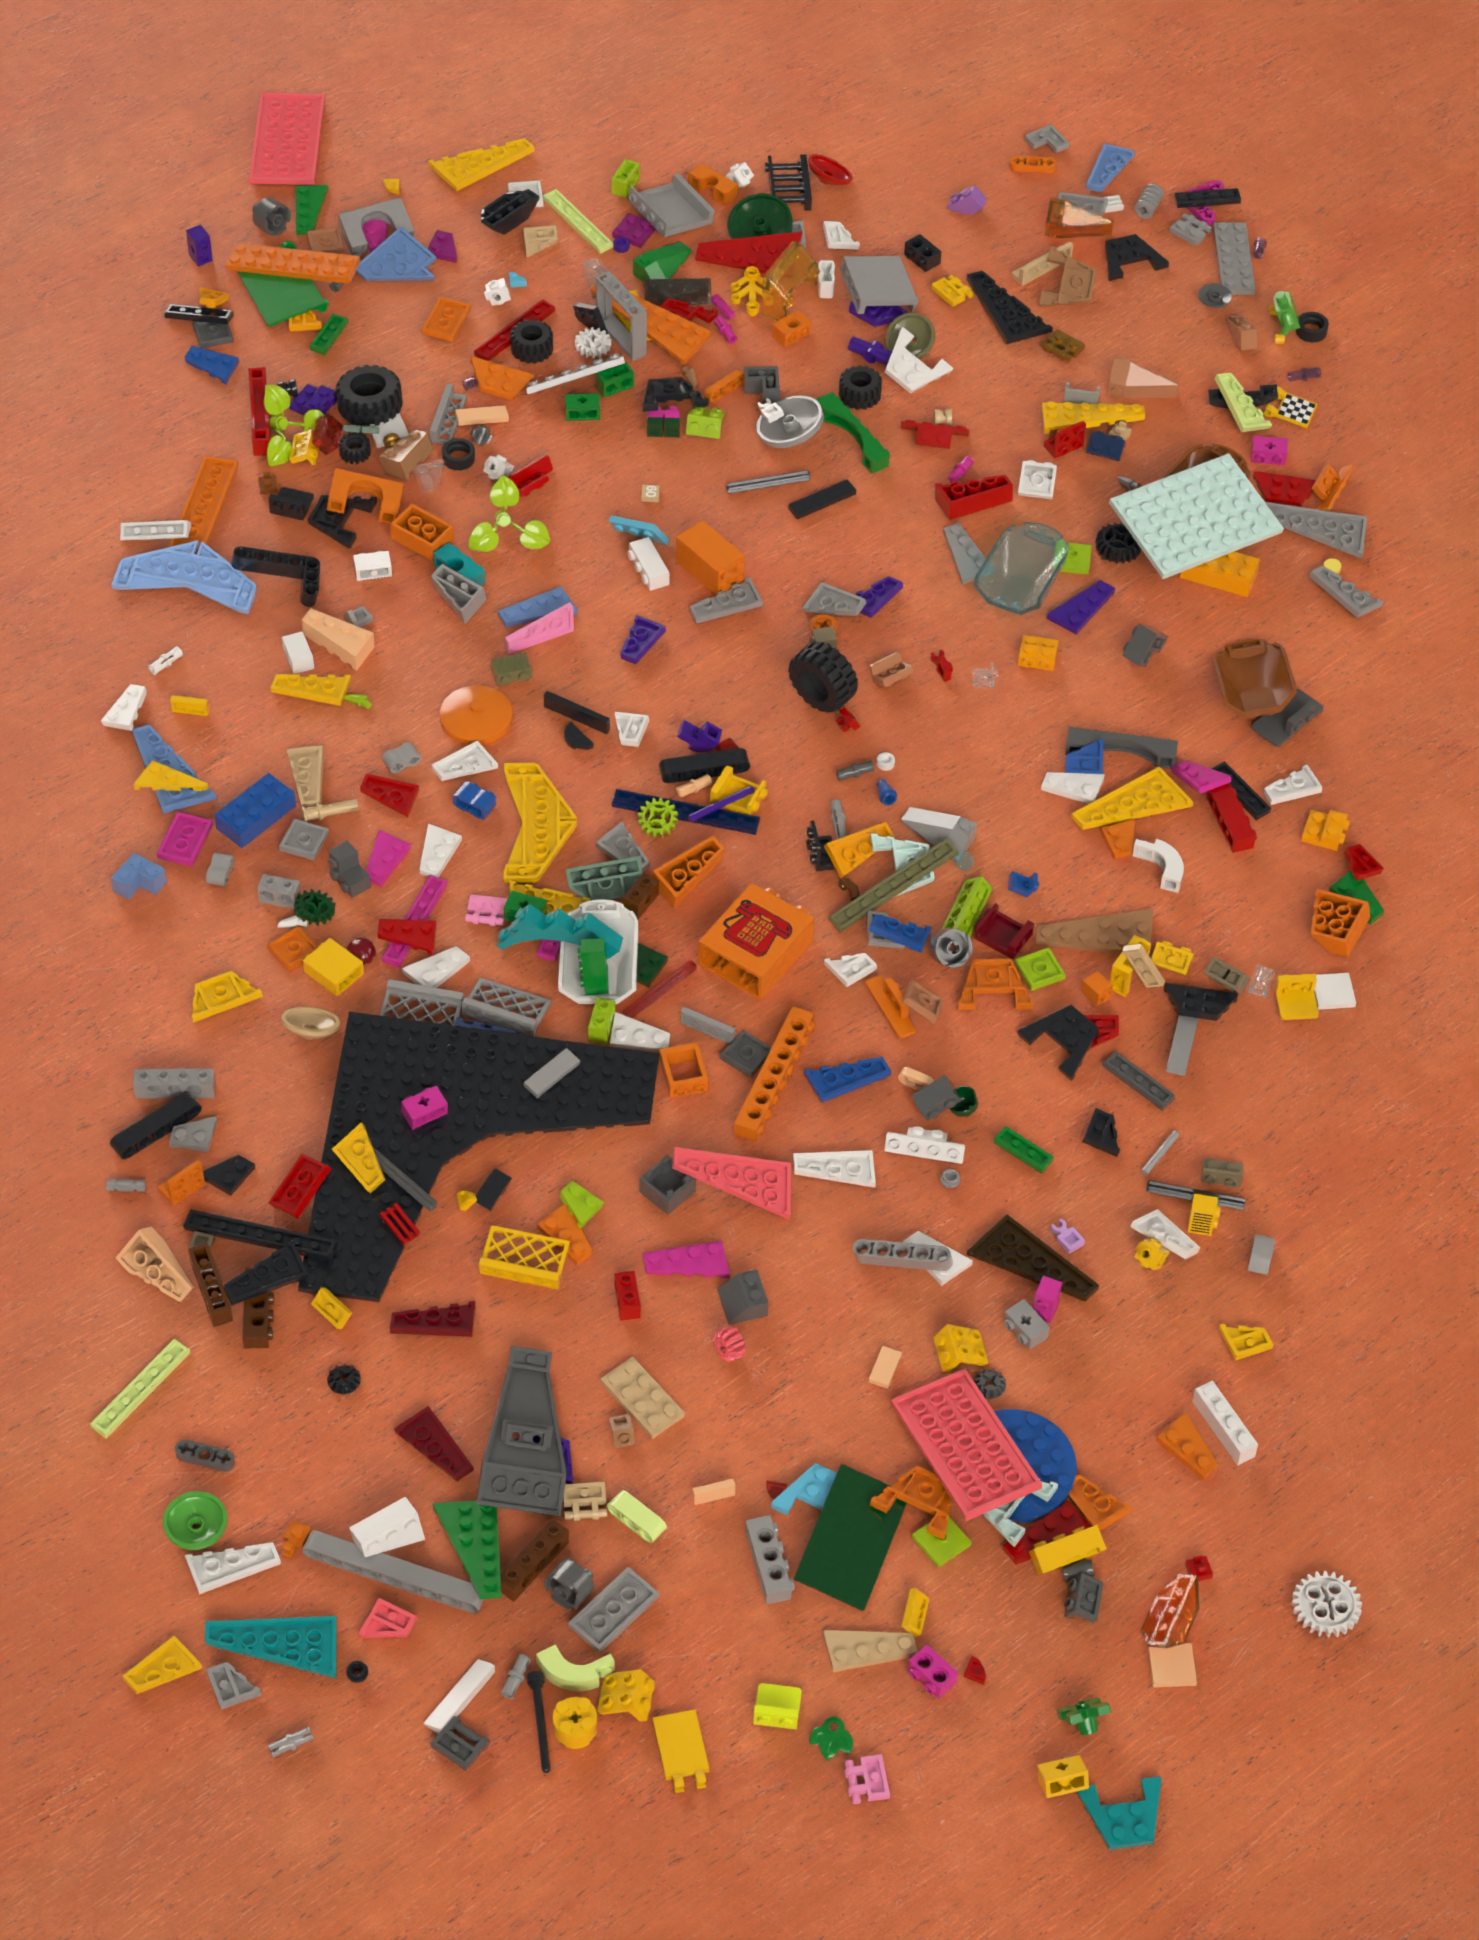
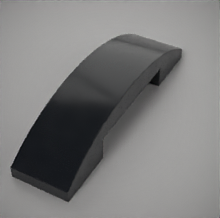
(1267, 394)

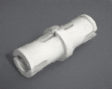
(174, 654)

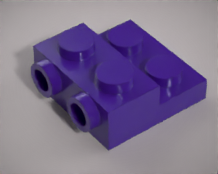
(313, 398)

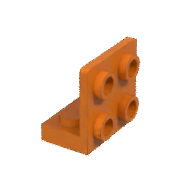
(183, 1183)

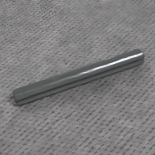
(405, 1182)

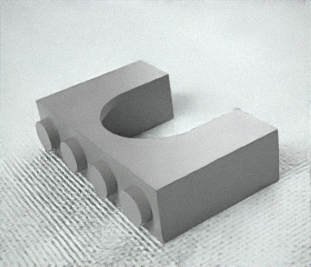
(351, 222)

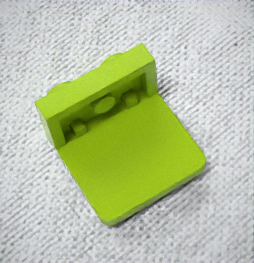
(705, 422)

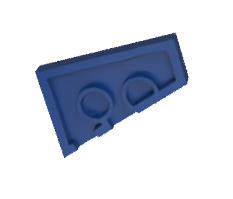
(214, 363)
(904, 934)

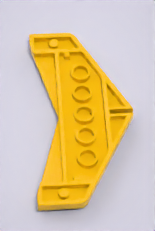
(544, 819)

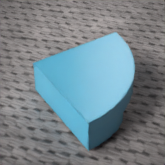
(516, 280)

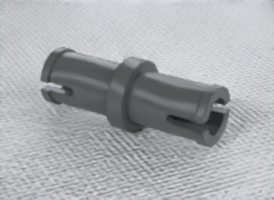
(855, 770)

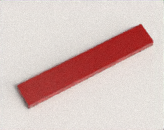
(503, 338)

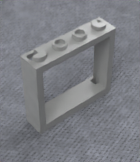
(633, 343)

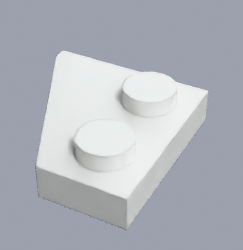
(851, 968)

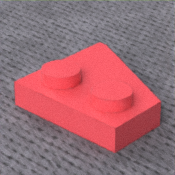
(387, 1621)

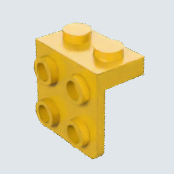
(1296, 996)
(959, 1345)
(627, 1692)

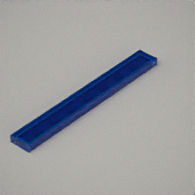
(719, 818)

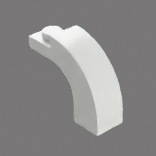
(1166, 858)

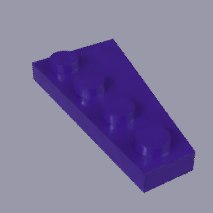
(1080, 609)

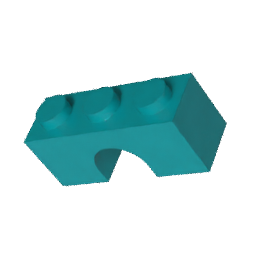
(456, 560)

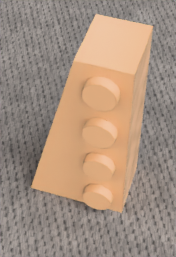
(339, 637)

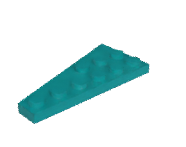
(292, 1642)

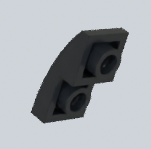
(492, 1189)

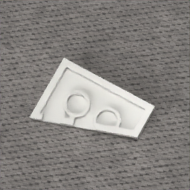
(1295, 786)
(437, 968)
(635, 1035)
(1159, 1227)

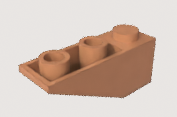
(1242, 331)

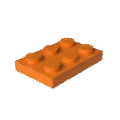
(446, 319)

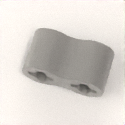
(401, 758)
(220, 869)

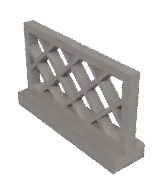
(427, 995)
(502, 1016)

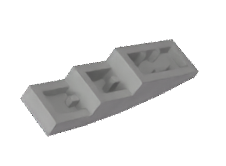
(1182, 1045)

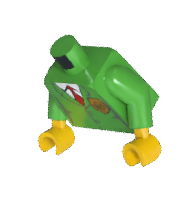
(1287, 313)

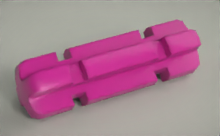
(723, 306)

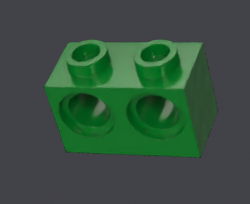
(615, 380)

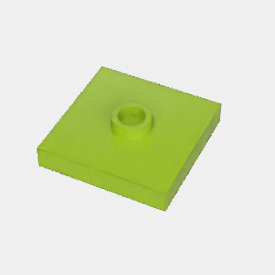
(1078, 559)
(1040, 969)
(941, 1550)

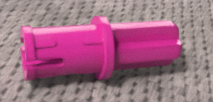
(725, 329)
(961, 469)

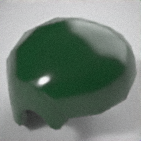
(968, 1102)

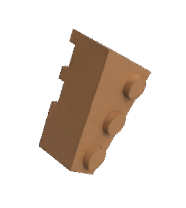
(406, 454)

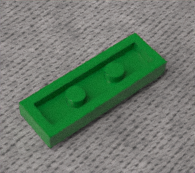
(328, 334)
(1023, 1149)

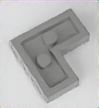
(1049, 136)

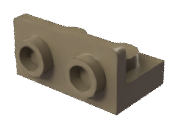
(1222, 1172)

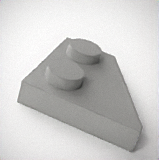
(194, 1135)

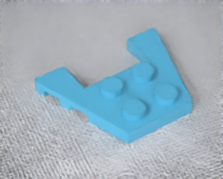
(810, 1488)

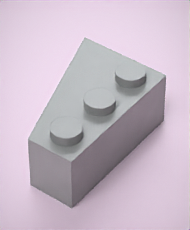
(458, 592)

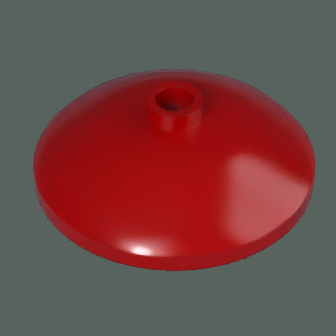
(829, 170)

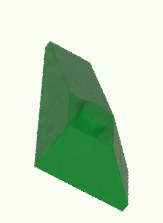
(660, 262)

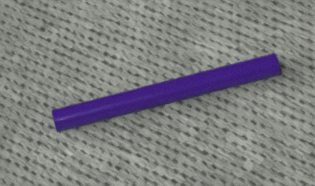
(724, 802)

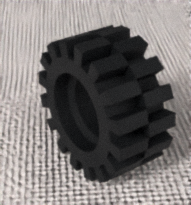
(354, 455)

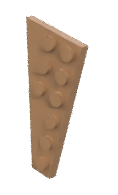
(1099, 933)

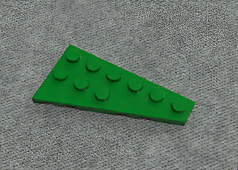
(475, 1540)

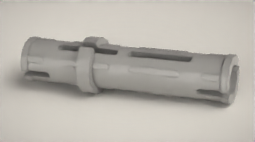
(838, 819)

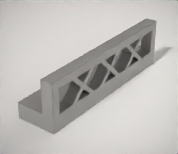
(442, 416)

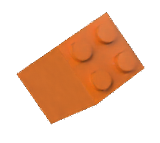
(710, 557)

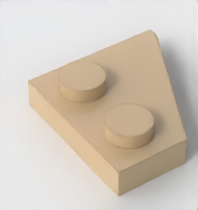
(539, 238)

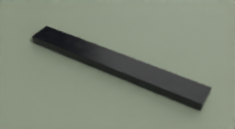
(260, 1234)

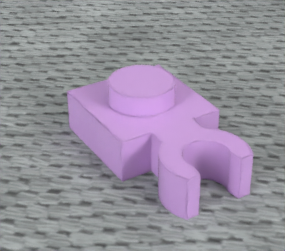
(1067, 1238)

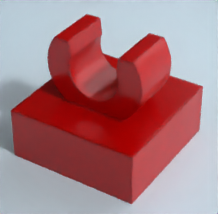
(848, 720)
(1200, 1567)

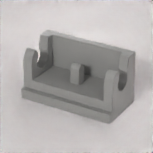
(1080, 396)

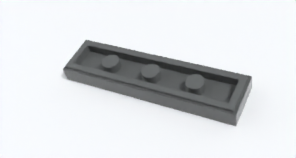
(1139, 1080)

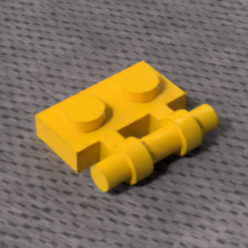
(948, 290)

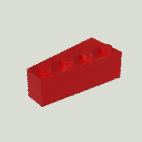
(973, 496)

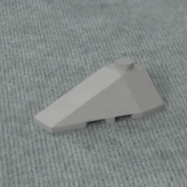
(939, 826)

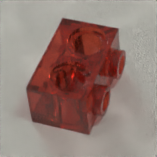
(327, 433)

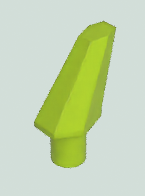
(359, 700)

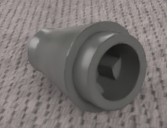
(1074, 1569)

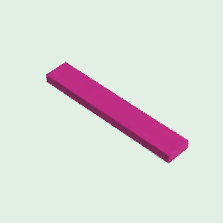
(420, 910)

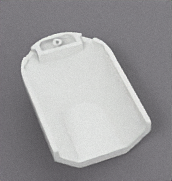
(621, 966)

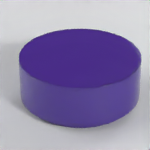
(621, 245)

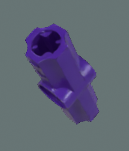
(870, 351)

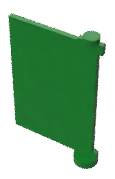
(282, 296)

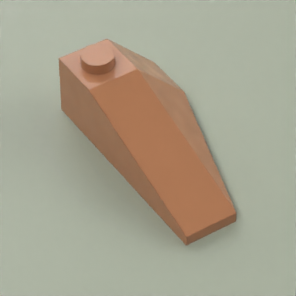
(1132, 381)

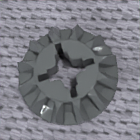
(994, 1390)

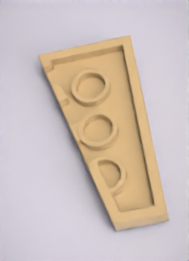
(308, 773)
(863, 1648)

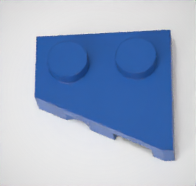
(1086, 760)

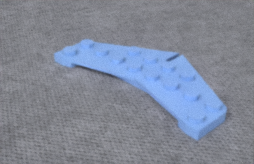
(182, 567)

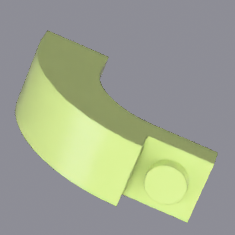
(572, 1676)

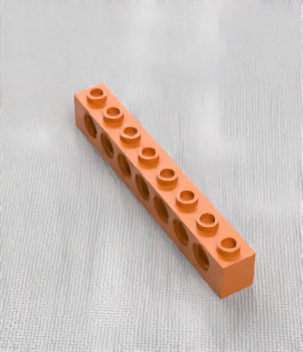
(774, 1073)

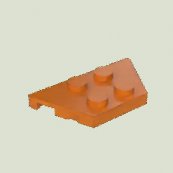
(499, 379)

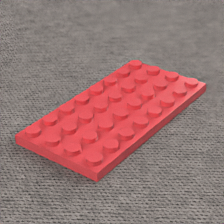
(287, 139)
(966, 1444)

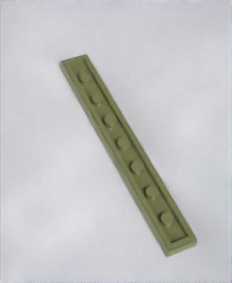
(893, 885)

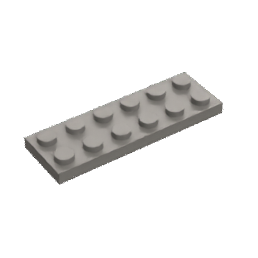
(1234, 257)

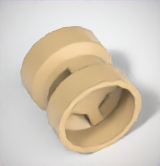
(943, 417)

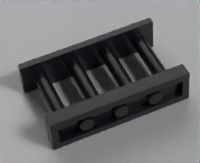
(802, 176)

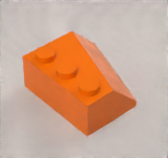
(1338, 921)

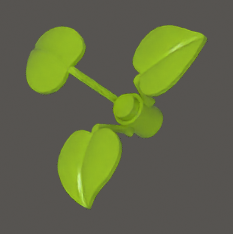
(276, 401)
(507, 494)

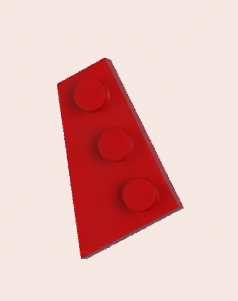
(414, 933)

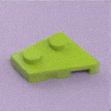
(580, 1203)

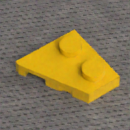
(1245, 1340)

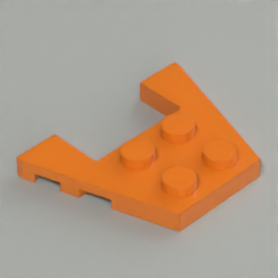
(993, 977)
(923, 1491)

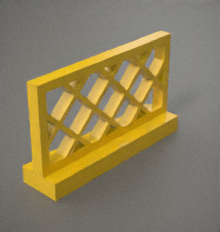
(517, 1271)

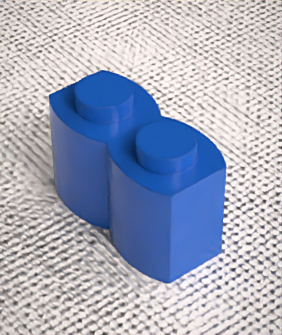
(474, 800)

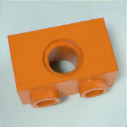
(791, 328)

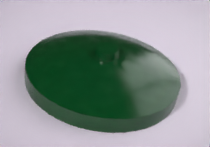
(759, 216)

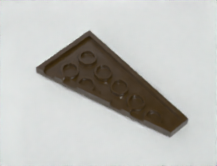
(1022, 1253)

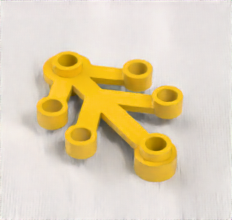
(751, 274)

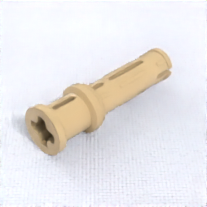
(321, 811)

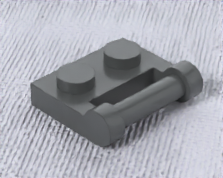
(456, 1748)

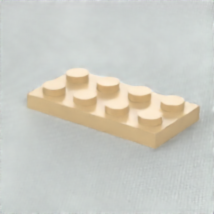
(642, 1397)

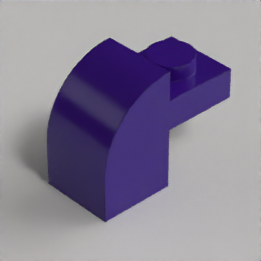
(700, 739)

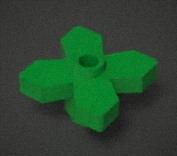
(1084, 1714)

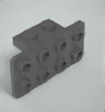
(1290, 720)

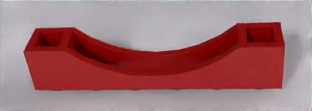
(259, 416)

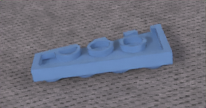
(535, 607)

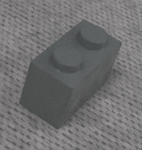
(936, 1098)

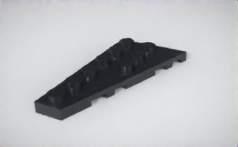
(1007, 312)

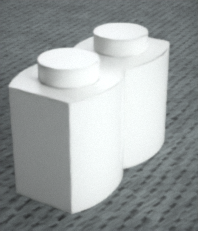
(826, 279)

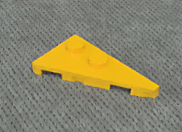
(163, 777)

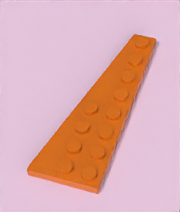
(669, 330)

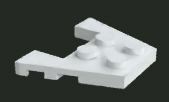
(908, 369)

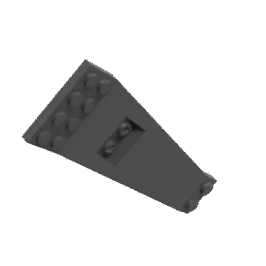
(519, 1471)

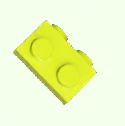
(777, 1706)

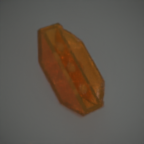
(1172, 1613)

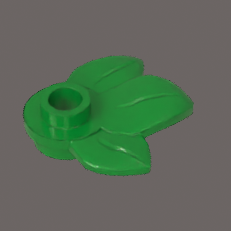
(830, 1740)

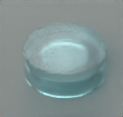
(964, 861)

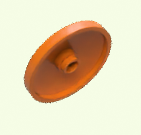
(476, 715)

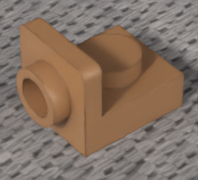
(622, 1430)

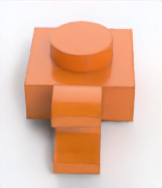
(295, 1537)

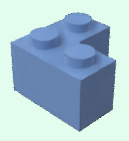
(138, 873)

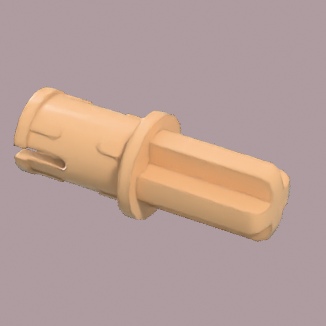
(694, 786)

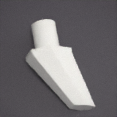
(292, 922)

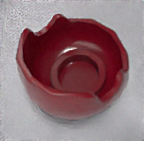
(362, 949)

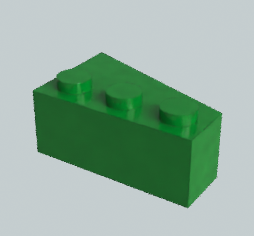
(593, 966)

